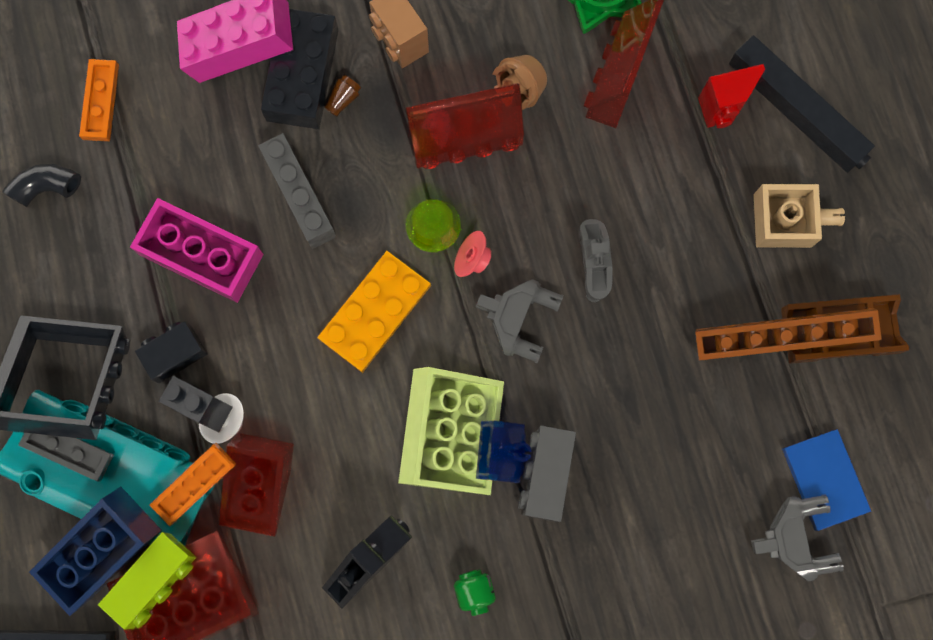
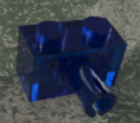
(502, 451)

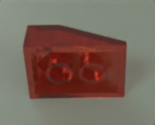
(256, 484)

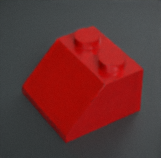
(727, 94)

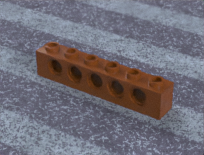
(788, 334)

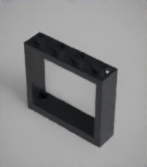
(17, 358)

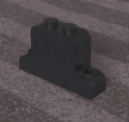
(367, 560)

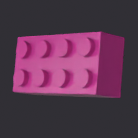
(233, 37)
(197, 250)

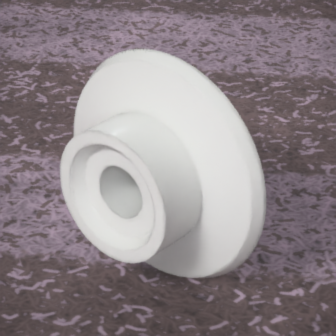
(232, 424)

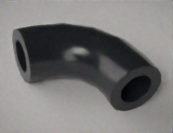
(41, 179)

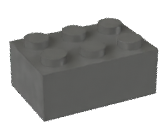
(547, 473)

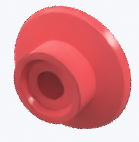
(472, 255)

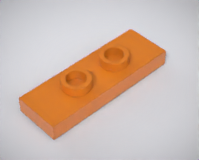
(192, 484)

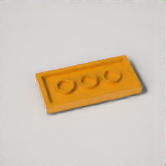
(374, 311)

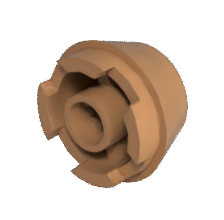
(526, 72)

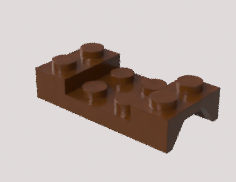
(887, 308)

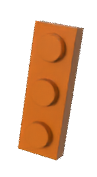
(99, 100)

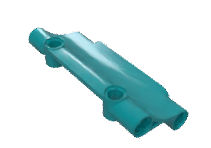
(139, 465)

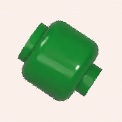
(474, 592)

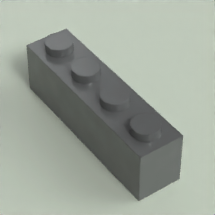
(297, 191)

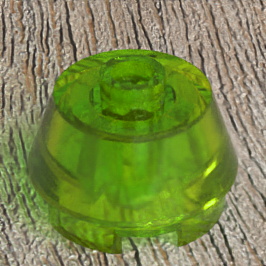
(433, 225)

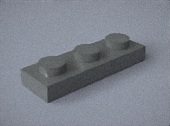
(70, 453)

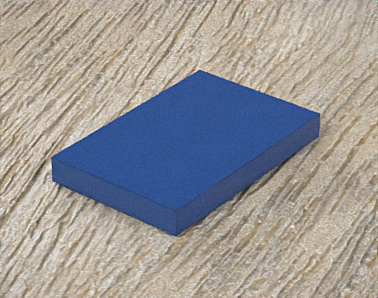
(825, 468)

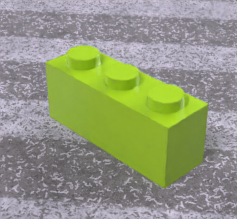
(148, 582)

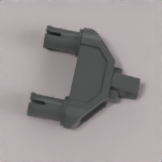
(596, 259)
(510, 311)
(789, 540)

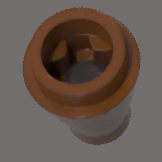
(342, 95)

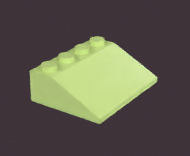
(445, 429)

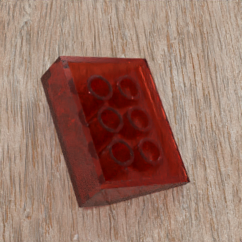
(622, 63)
(466, 126)
(202, 602)

